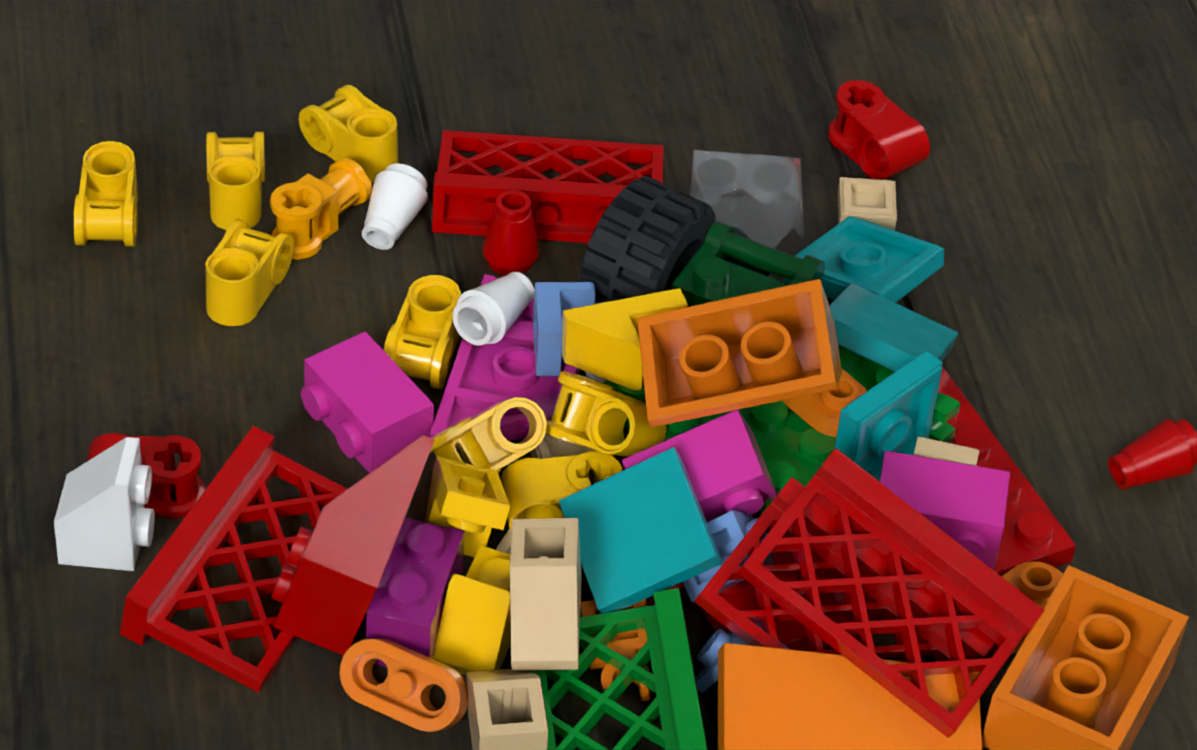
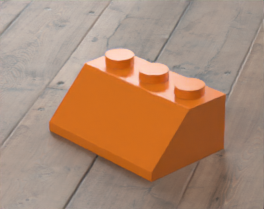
(738, 353)

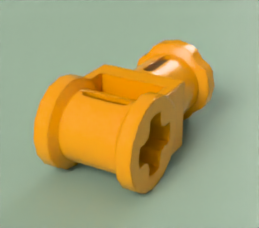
(312, 206)

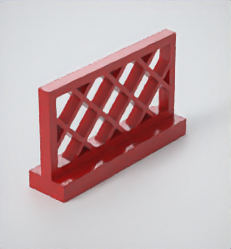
(561, 206)
(199, 545)
(830, 562)
(931, 562)

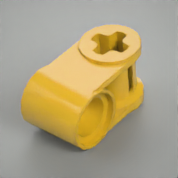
(352, 129)
(235, 178)
(107, 195)
(245, 272)
(425, 331)
(596, 415)
(481, 439)
(539, 484)

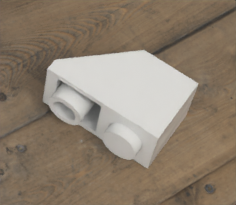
(103, 510)

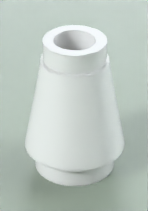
(393, 204)
(491, 309)

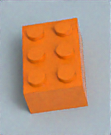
(1085, 670)

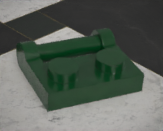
(714, 279)

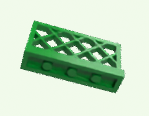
(671, 680)

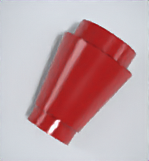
(511, 235)
(1157, 455)

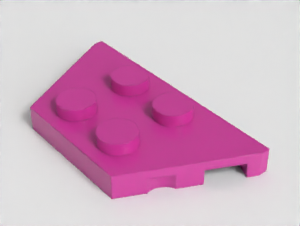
(497, 373)

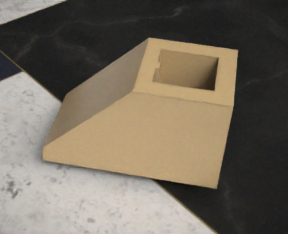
(545, 594)
(506, 710)

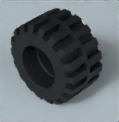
(644, 240)

